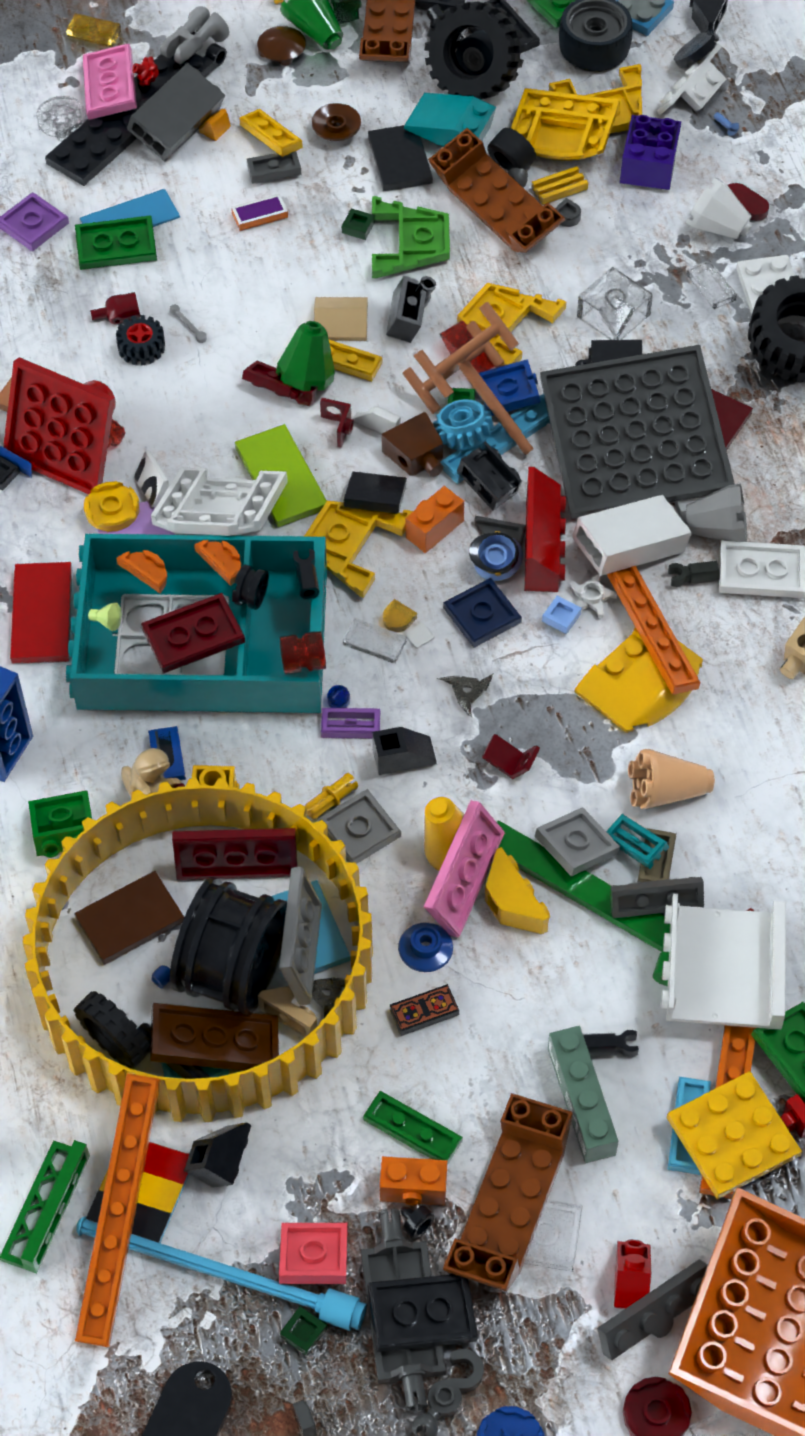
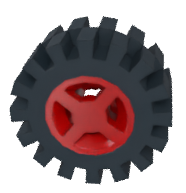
(140, 340)

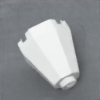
(720, 212)

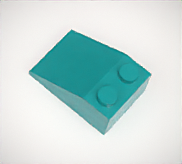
(446, 115)

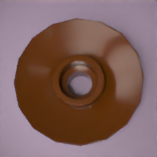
(336, 122)

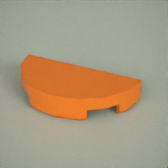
(221, 557)
(146, 567)

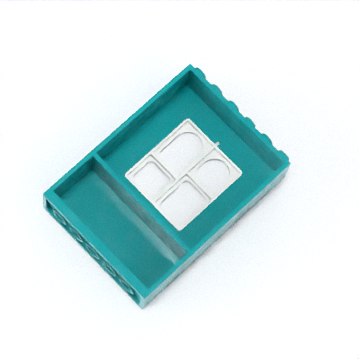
(248, 674)

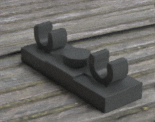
(653, 896)

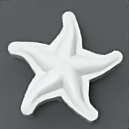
(592, 594)

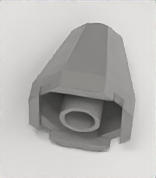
(718, 515)

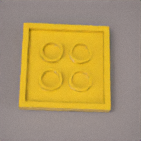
(733, 1134)

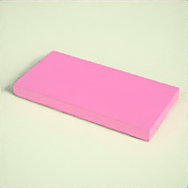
(109, 81)
(464, 869)

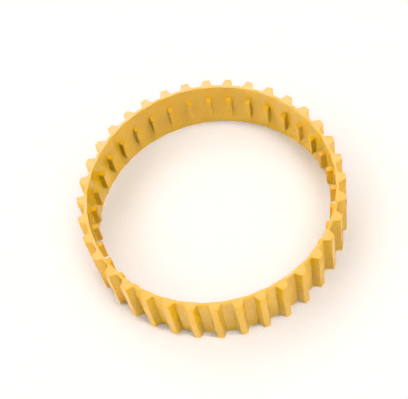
(168, 811)

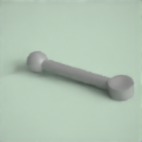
(200, 335)

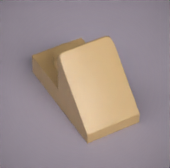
(284, 1004)

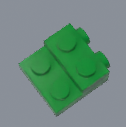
(56, 818)

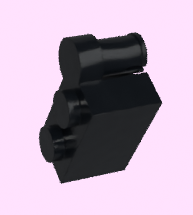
(408, 307)

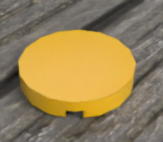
(111, 506)

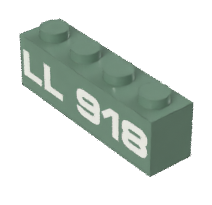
(582, 1094)

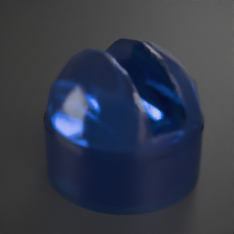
(341, 700)

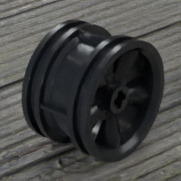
(228, 945)

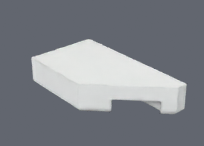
(377, 419)

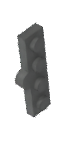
(652, 1312)

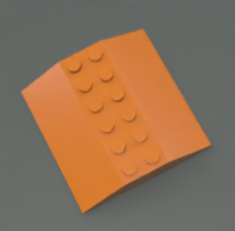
(749, 1320)

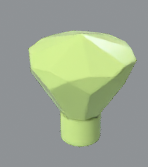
(109, 616)

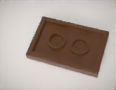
(129, 917)

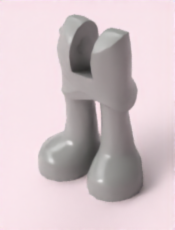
(184, 44)

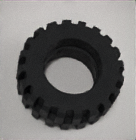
(443, 50)
(767, 339)

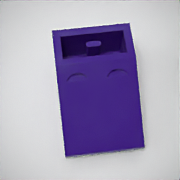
(650, 152)

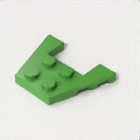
(422, 237)

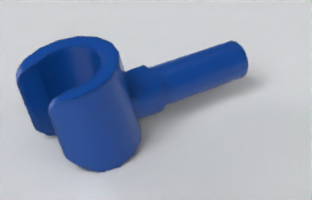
(161, 976)

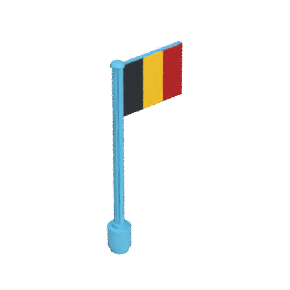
(158, 1196)

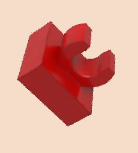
(794, 1115)

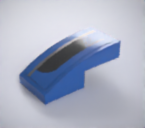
(168, 741)

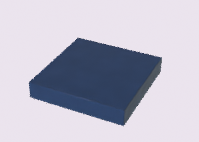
(482, 612)

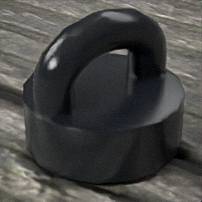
(417, 1221)

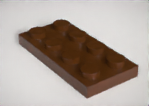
(212, 1037)

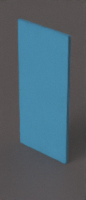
(155, 204)

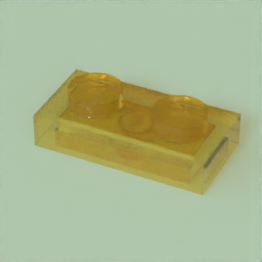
(93, 30)

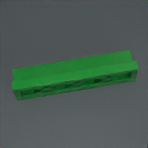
(52, 1208)

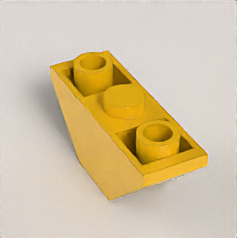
(513, 897)

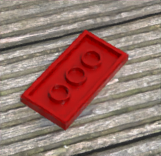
(41, 612)

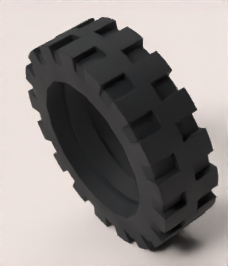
(112, 1029)

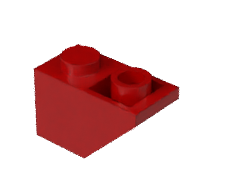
(631, 1272)

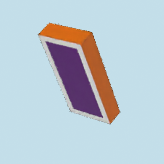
(259, 212)

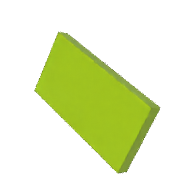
(278, 452)

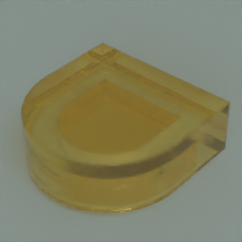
(398, 616)

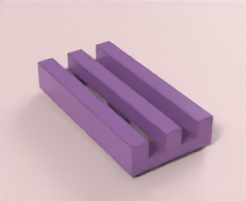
(350, 727)

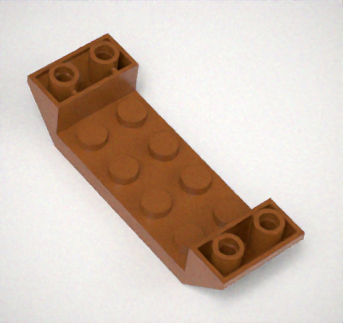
(388, 31)
(493, 193)
(512, 1193)

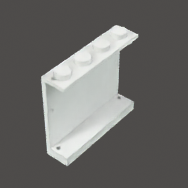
(725, 966)

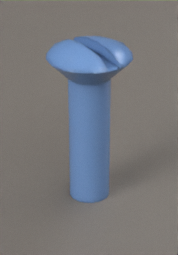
(732, 127)

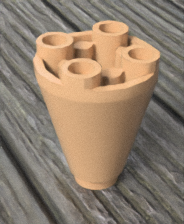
(666, 779)

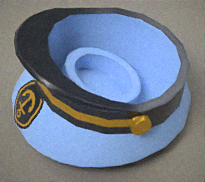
(496, 555)

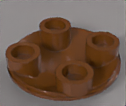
(281, 44)

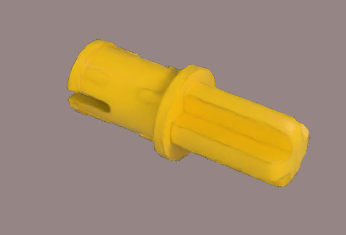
(330, 796)

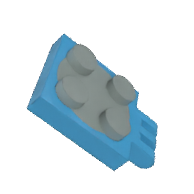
(647, 13)

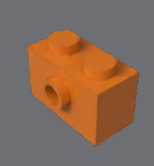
(434, 519)
(413, 1181)

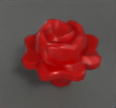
(146, 71)

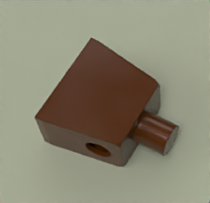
(415, 446)

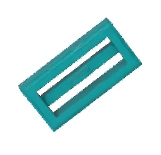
(653, 853)

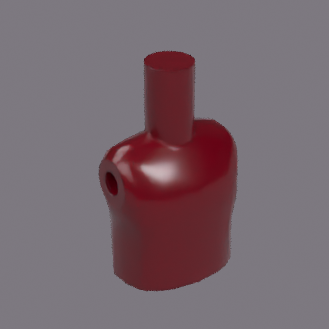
(118, 308)

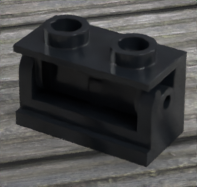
(489, 476)

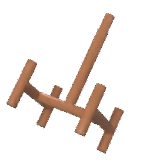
(461, 361)

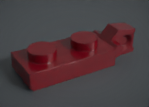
(265, 376)

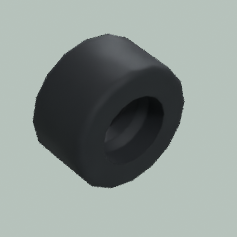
(511, 150)

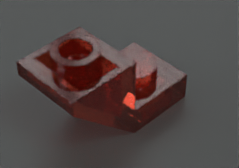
(456, 337)

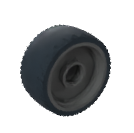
(595, 34)

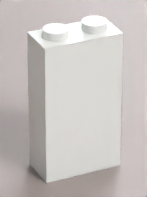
(631, 534)

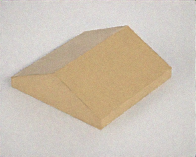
(342, 317)

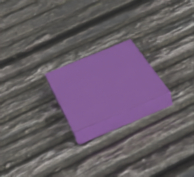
(33, 221)

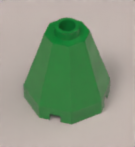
(307, 359)

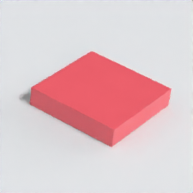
(313, 1253)

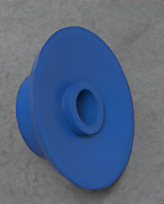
(423, 957)

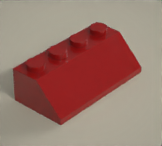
(543, 533)

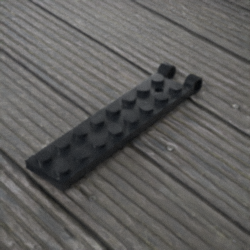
(104, 138)

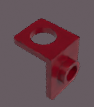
(346, 423)
(508, 758)

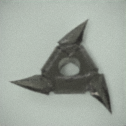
(466, 699)
(334, 985)

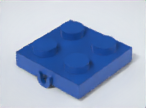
(512, 385)

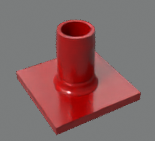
(59, 424)

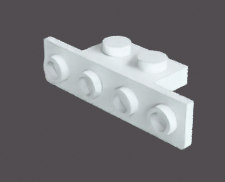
(698, 86)

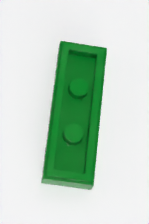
(412, 1128)

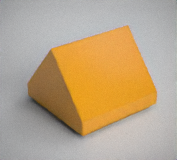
(216, 125)

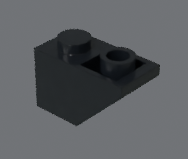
(401, 750)
(218, 1155)

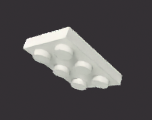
(759, 274)
(762, 569)

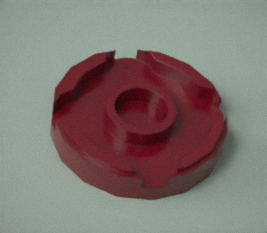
(657, 1408)

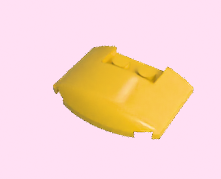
(565, 123)
(630, 686)

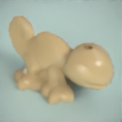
(147, 772)

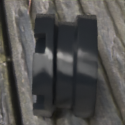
(250, 587)

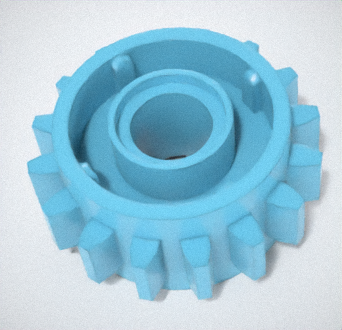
(463, 424)

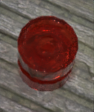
(302, 652)

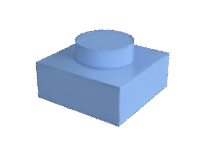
(561, 614)

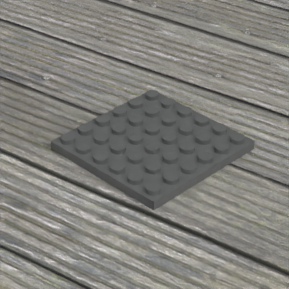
(636, 430)

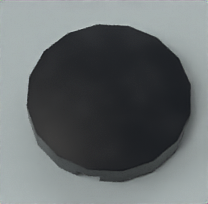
(696, 48)

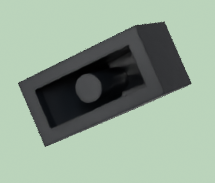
(708, 13)

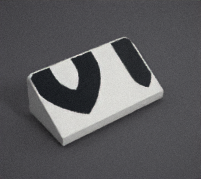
(151, 478)

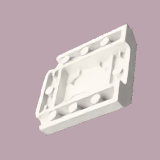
(217, 505)

